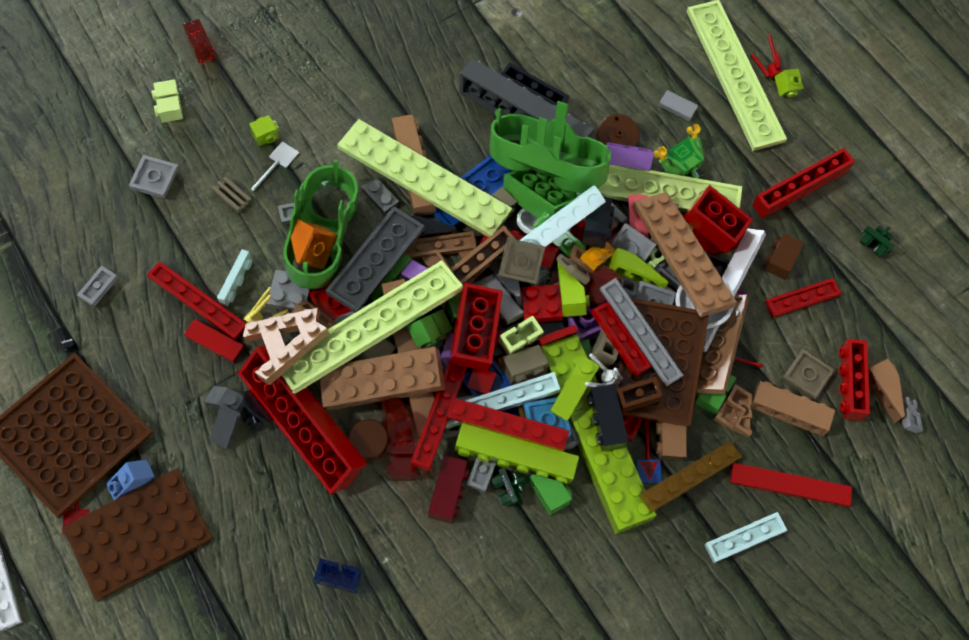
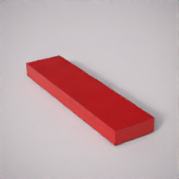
(803, 298)
(621, 339)

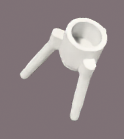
(608, 377)

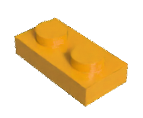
(597, 256)

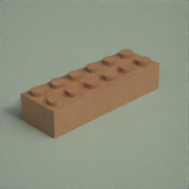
(383, 379)

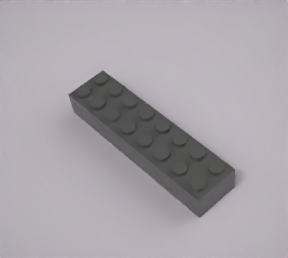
(496, 91)

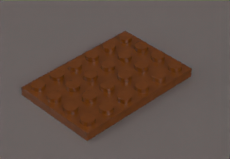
(683, 337)
(137, 534)

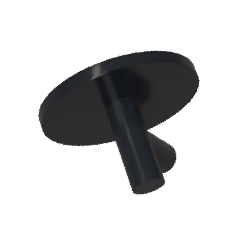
(255, 409)

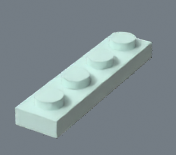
(745, 537)

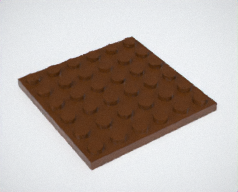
(68, 435)

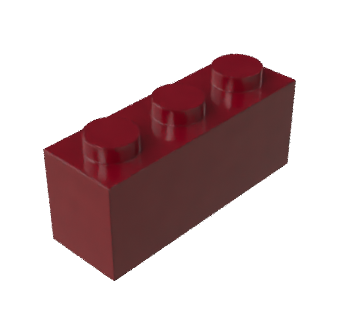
(448, 489)

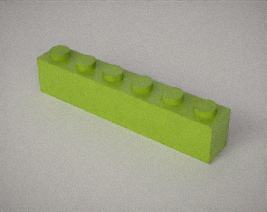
(516, 453)

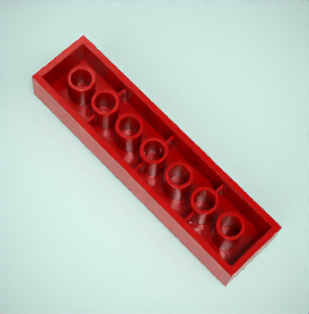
(305, 426)

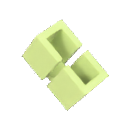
(168, 99)
(528, 333)

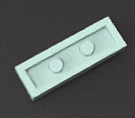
(234, 278)

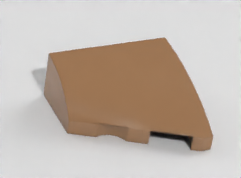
(736, 411)

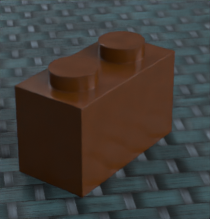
(784, 256)
(639, 394)

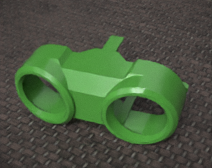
(549, 149)
(319, 178)

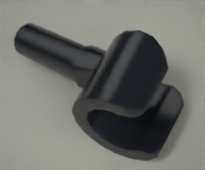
(67, 344)

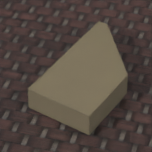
(574, 269)

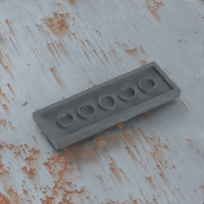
(375, 260)

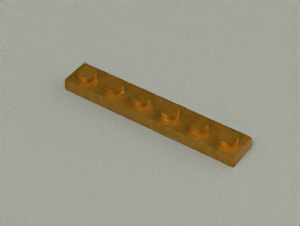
(690, 476)

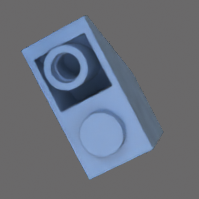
(129, 478)

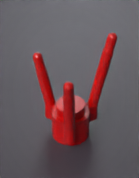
(773, 68)

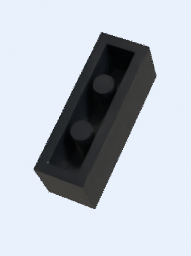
(597, 225)
(607, 417)

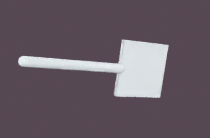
(281, 155)

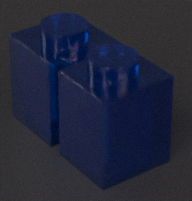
(329, 575)

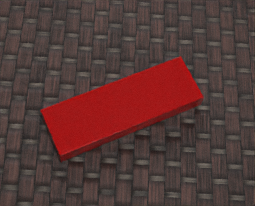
(214, 341)

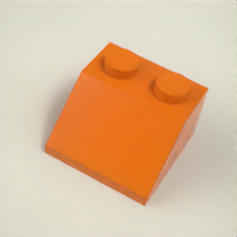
(312, 243)

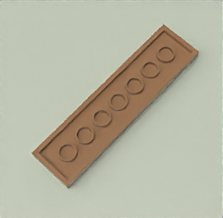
(684, 254)

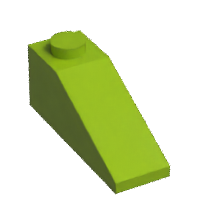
(634, 268)
(572, 294)
(574, 388)

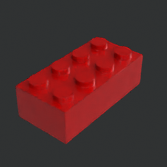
(476, 327)

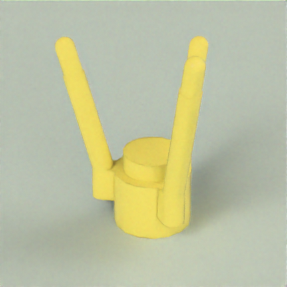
(255, 315)

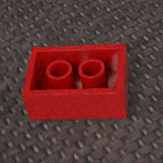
(717, 219)

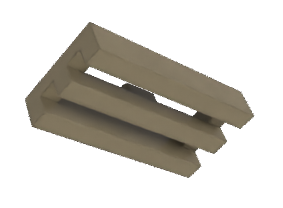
(221, 185)

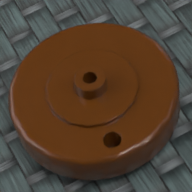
(618, 130)

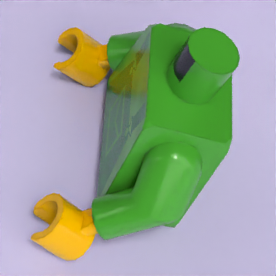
(685, 157)

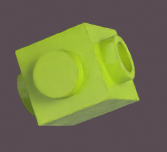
(789, 82)
(264, 130)

